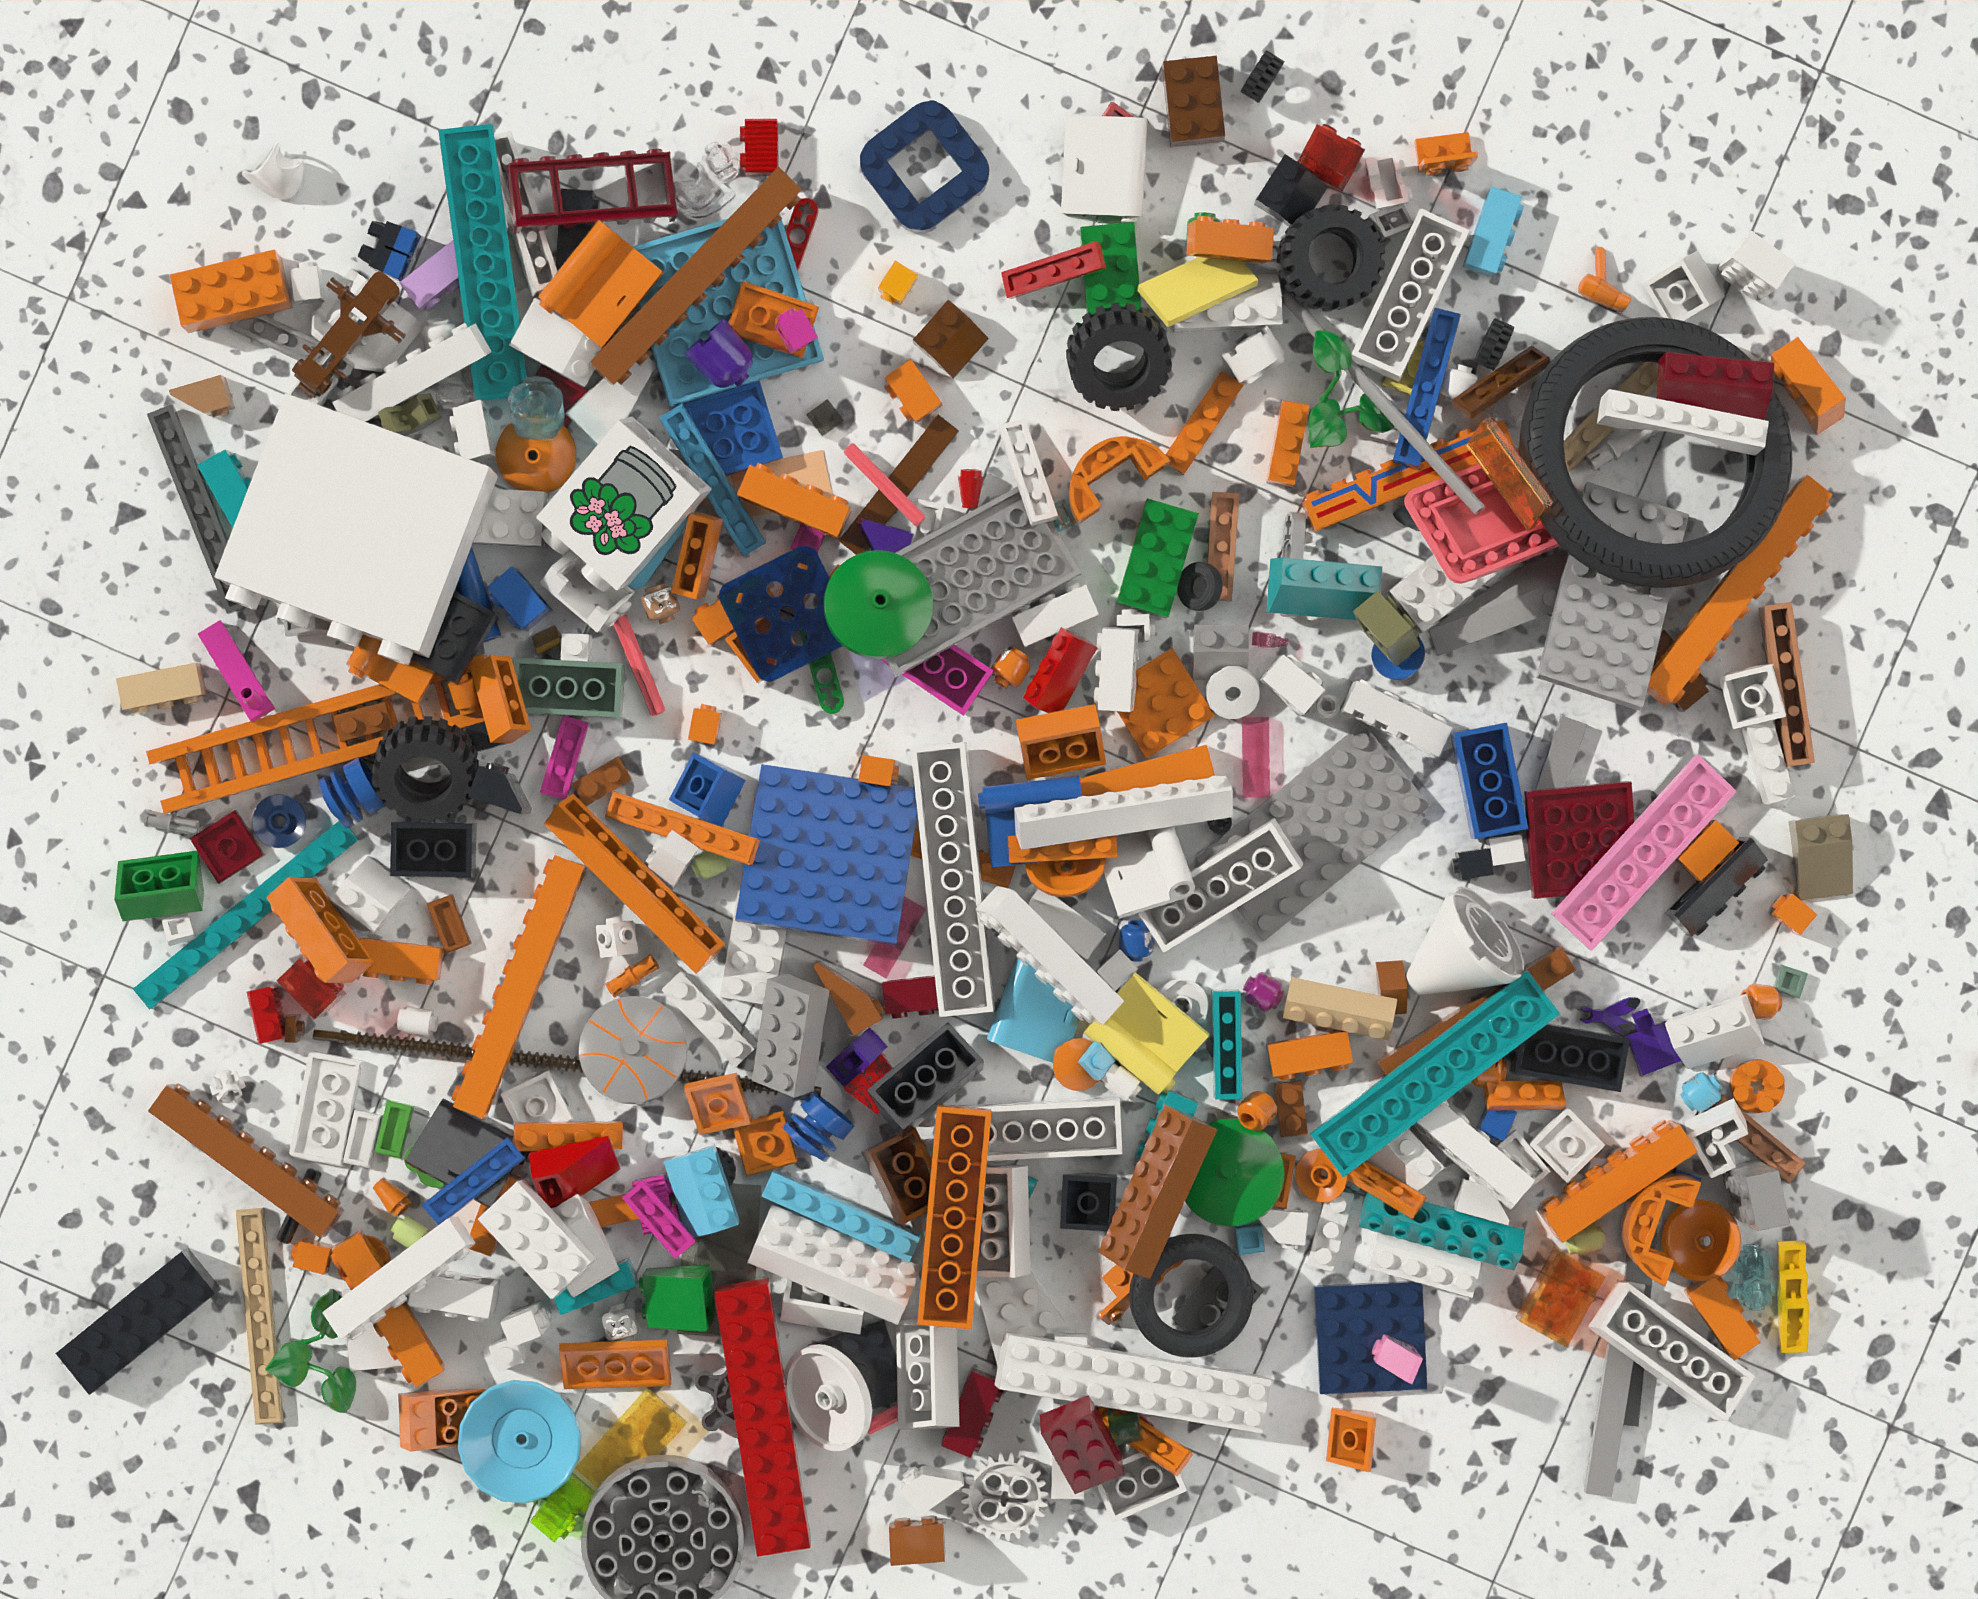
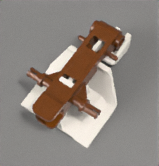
(355, 325)

